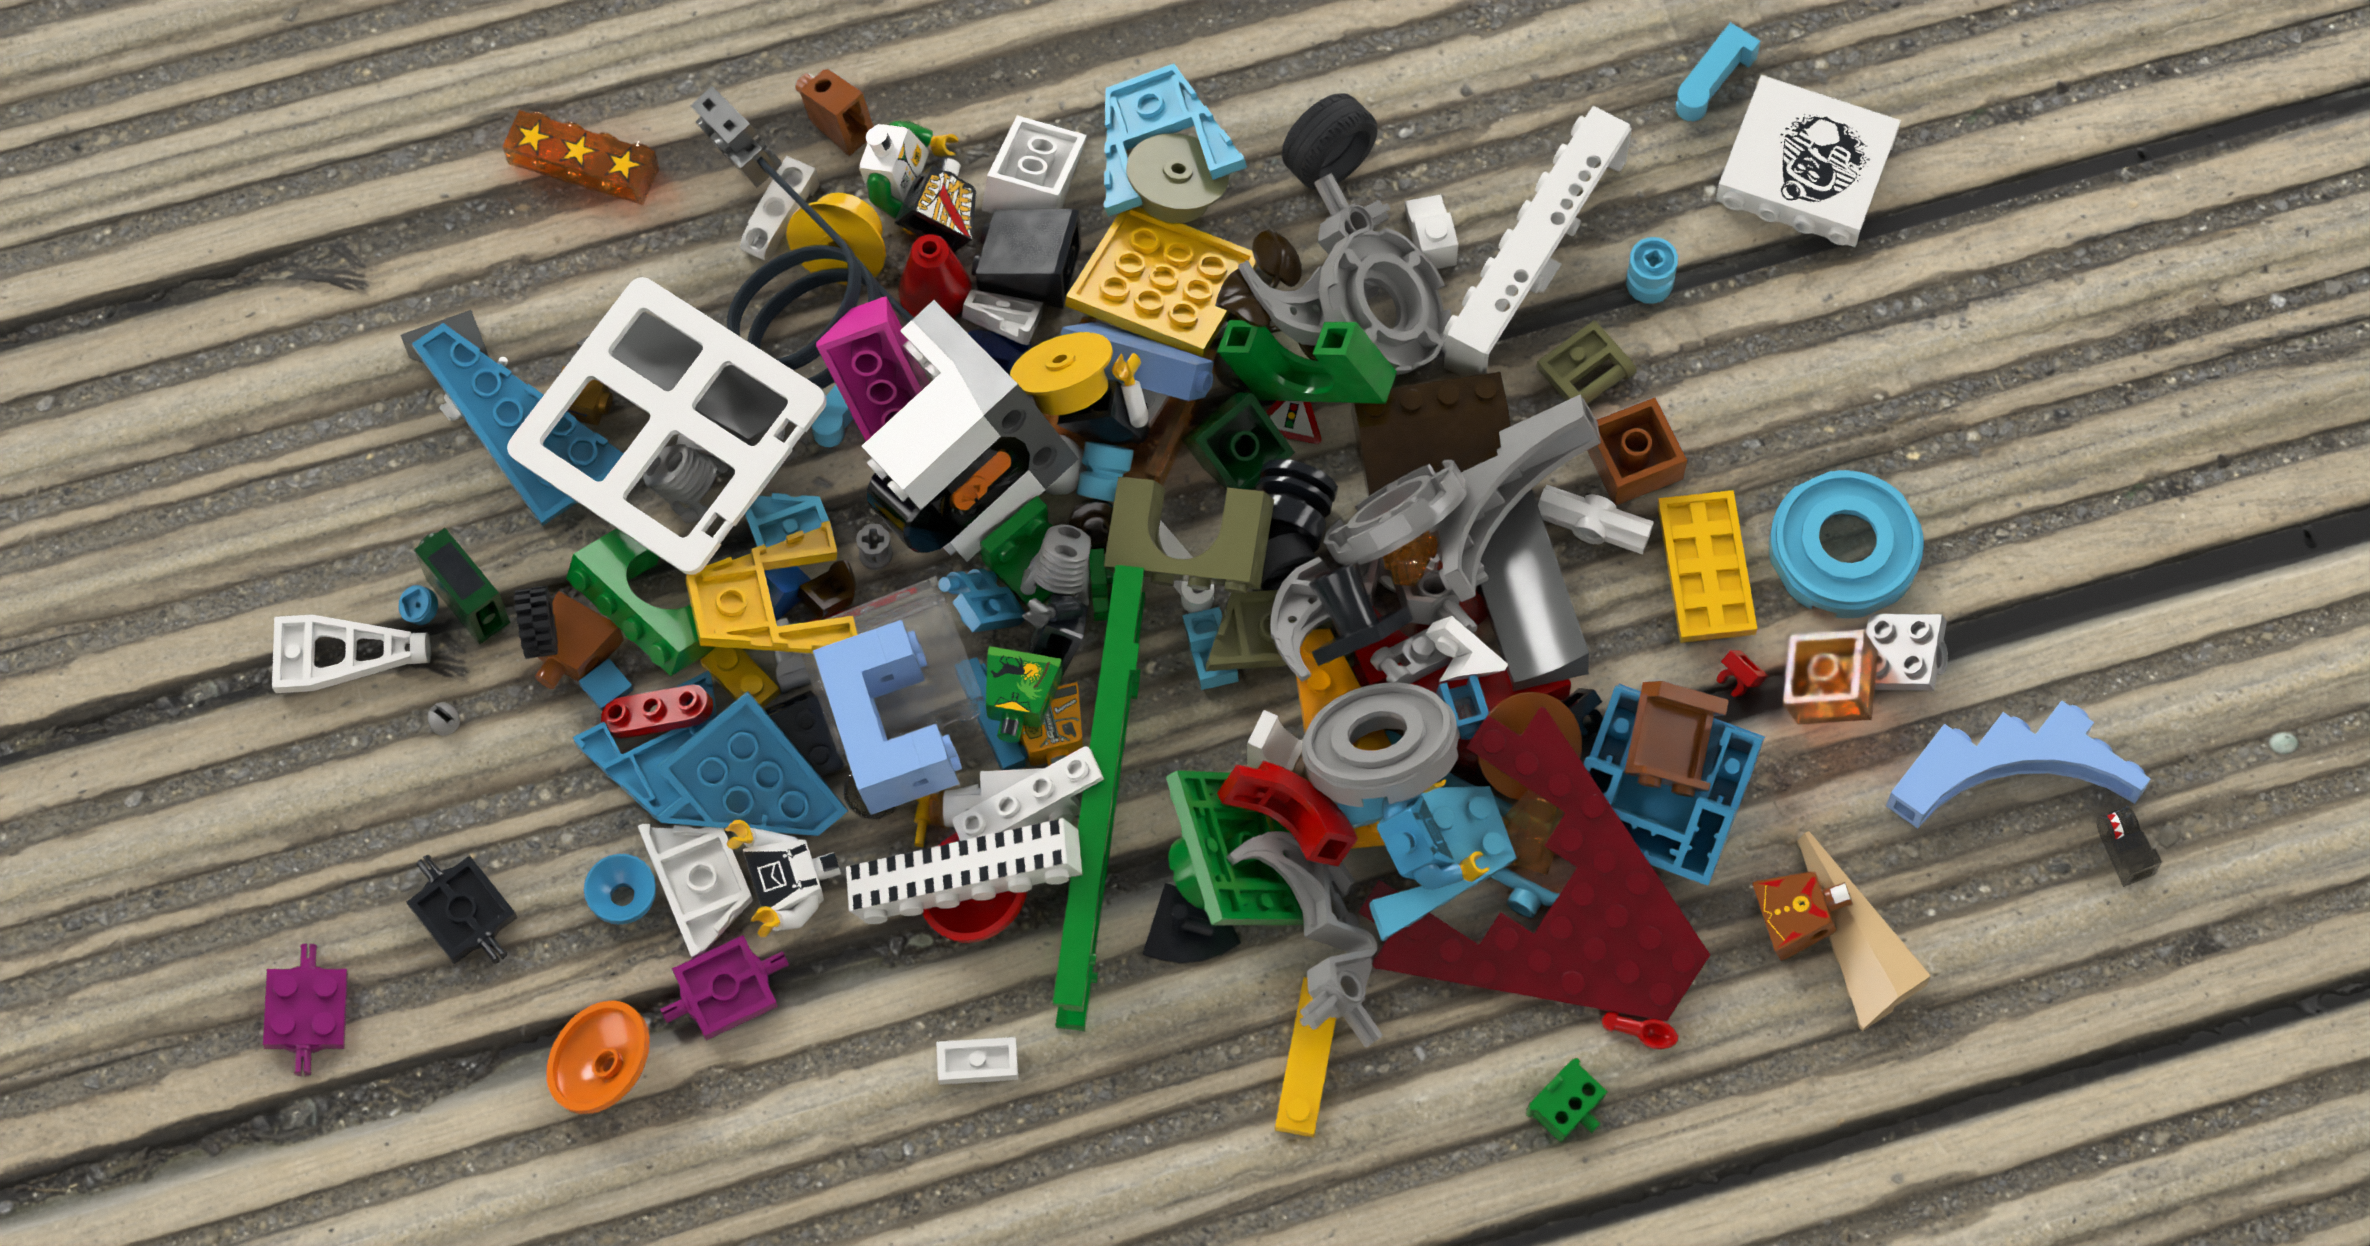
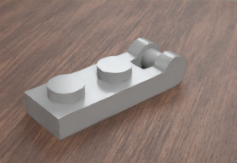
(1417, 656)

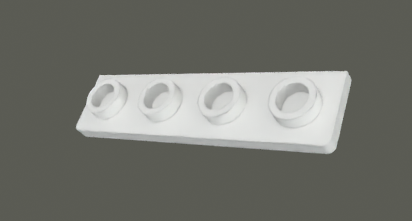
(1034, 800)

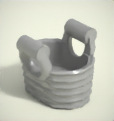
(683, 477)
(1061, 564)

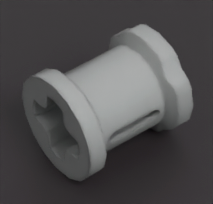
(866, 540)

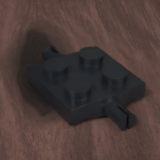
(461, 909)

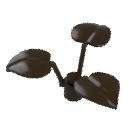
(1275, 258)

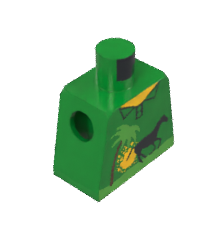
(1020, 689)

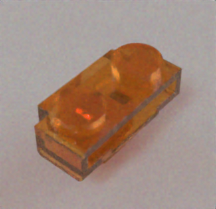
(1410, 560)

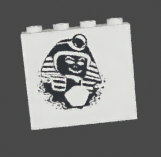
(1807, 161)

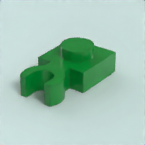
(1099, 580)

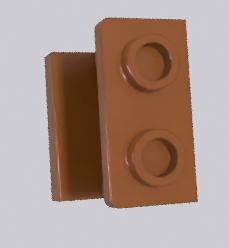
(1672, 737)

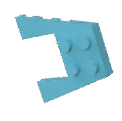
(1155, 106)
(1468, 824)

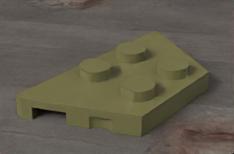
(1245, 634)

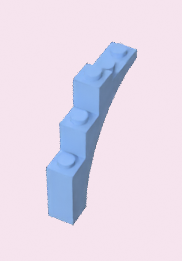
(2008, 749)

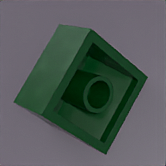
(1237, 442)

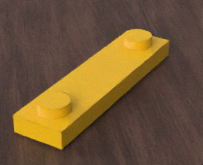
(1304, 1073)

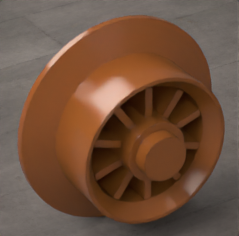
(1516, 715)

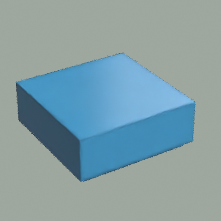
(605, 684)

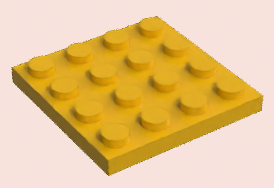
(1158, 280)

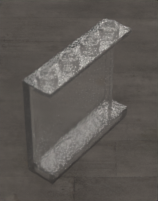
(949, 684)

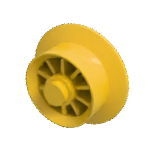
(852, 220)
(1065, 372)

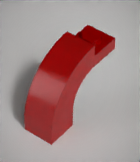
(1293, 802)

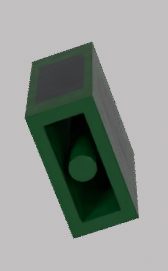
(461, 585)

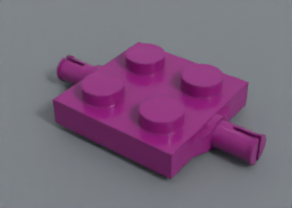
(724, 987)
(305, 1009)

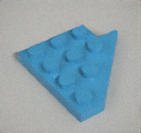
(750, 773)

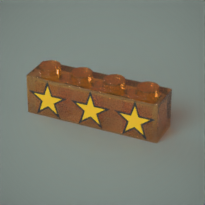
(581, 156)

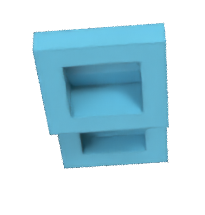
(1201, 632)

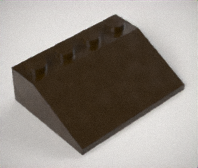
(1429, 425)

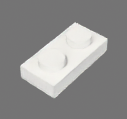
(977, 1060)

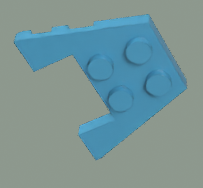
(637, 769)

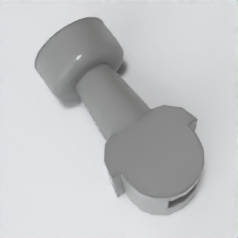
(790, 668)

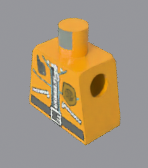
(1060, 731)

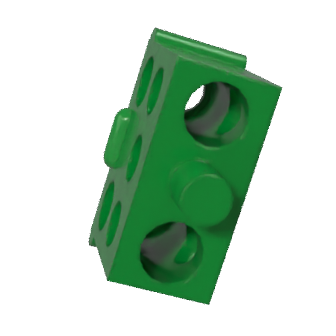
(1565, 1090)

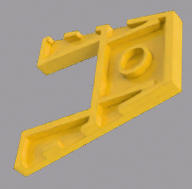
(735, 605)

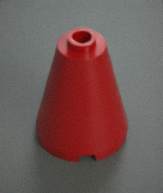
(931, 275)

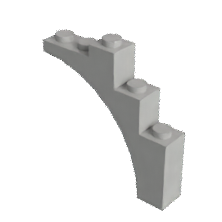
(1495, 486)

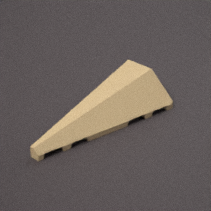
(1871, 956)

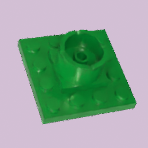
(1204, 876)

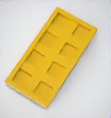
(1707, 566)

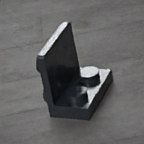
(807, 729)

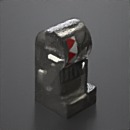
(2127, 846)

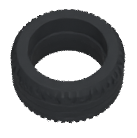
(1329, 139)

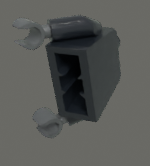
(1057, 627)

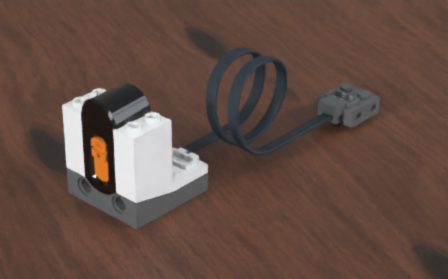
(963, 446)

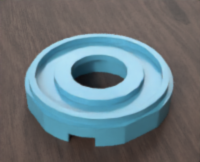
(1838, 586)

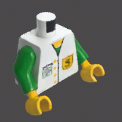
(895, 159)

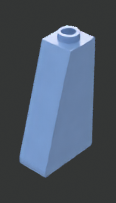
(1161, 366)

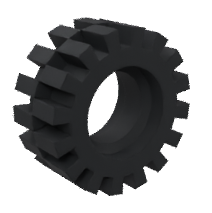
(536, 622)

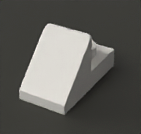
(1468, 652)

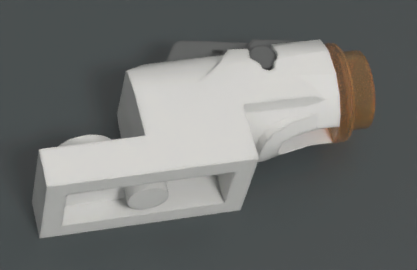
(951, 803)

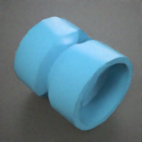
(1651, 270)
(1103, 468)

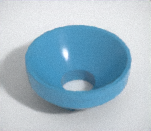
(617, 872)

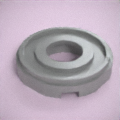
(1407, 277)
(1397, 514)
(1396, 772)

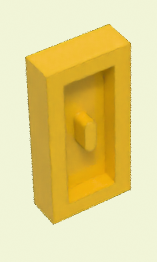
(740, 674)

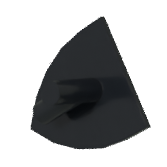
(1185, 933)

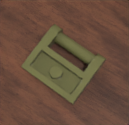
(1579, 357)

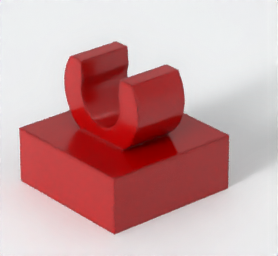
(1743, 669)

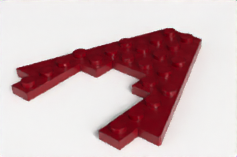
(1611, 932)

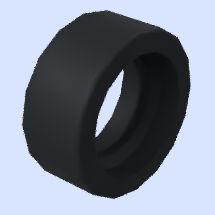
(1283, 557)

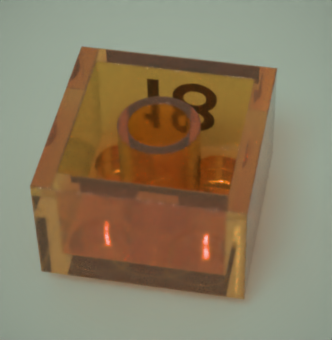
(1830, 677)

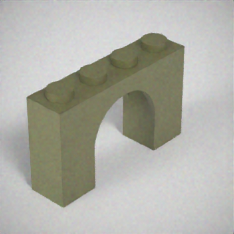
(1231, 561)

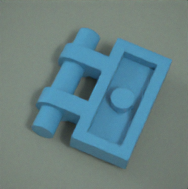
(981, 601)

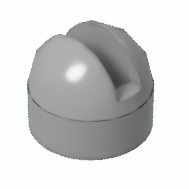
(438, 724)

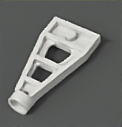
(295, 651)

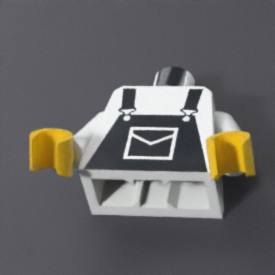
(782, 876)

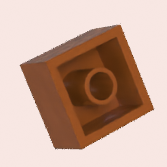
(1637, 452)

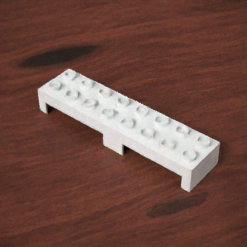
(1526, 250)

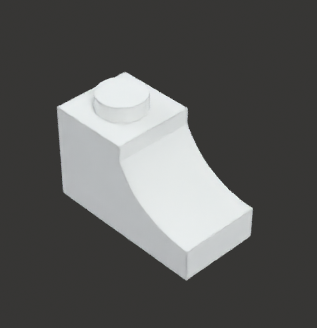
(1432, 230)
(1275, 745)

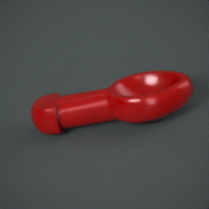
(1650, 1032)

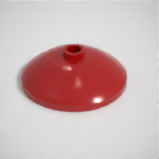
(973, 918)

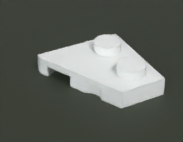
(1003, 314)

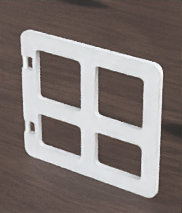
(670, 414)

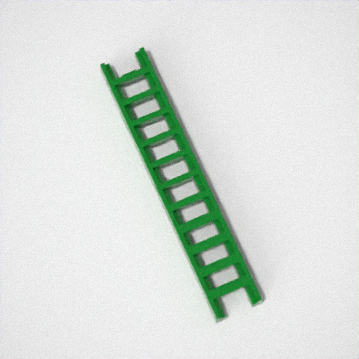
(1116, 688)

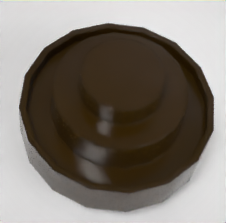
(1094, 519)

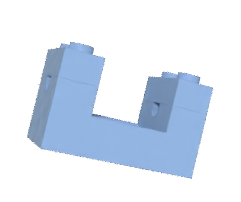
(884, 769)

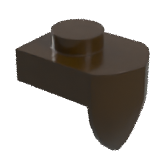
(830, 590)

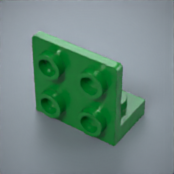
(1015, 544)

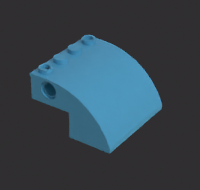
(1673, 829)

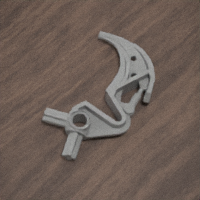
(1305, 302)
(1297, 601)
(1340, 980)

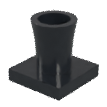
(1352, 613)

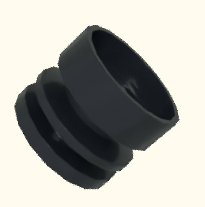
(1300, 498)

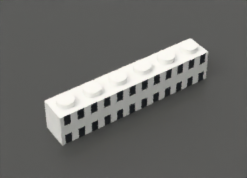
(964, 871)

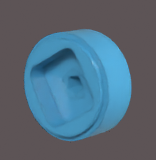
(418, 605)

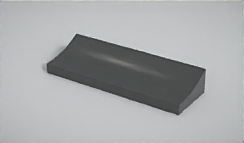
(733, 399)
(1531, 602)

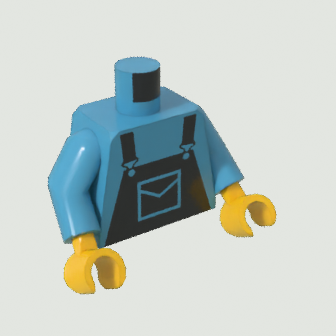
(1420, 847)

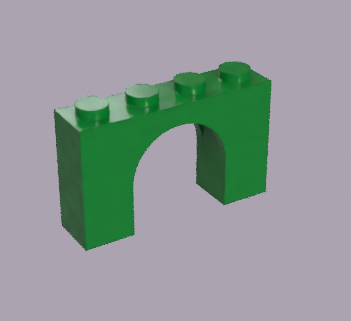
(1346, 369)
(603, 575)

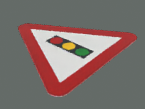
(1295, 421)

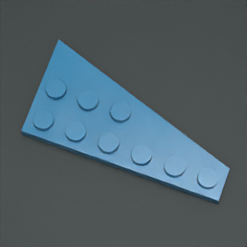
(495, 408)

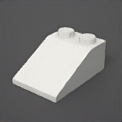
(1033, 167)

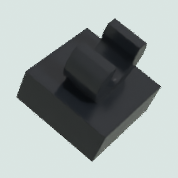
(1583, 703)

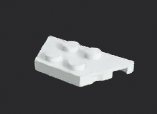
(698, 880)

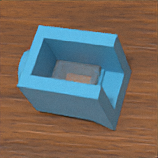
(1466, 704)

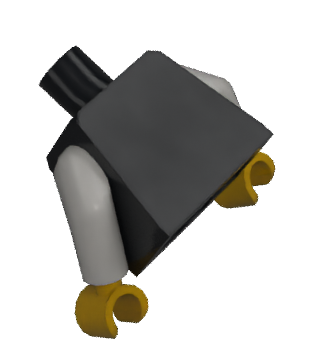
(1119, 414)

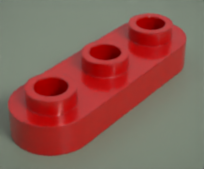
(668, 715)

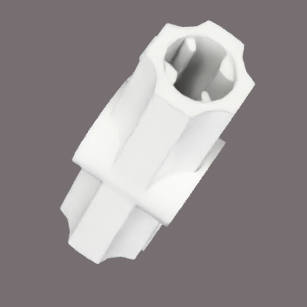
(1595, 519)

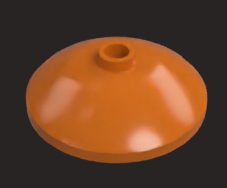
(598, 1057)

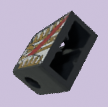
(940, 205)

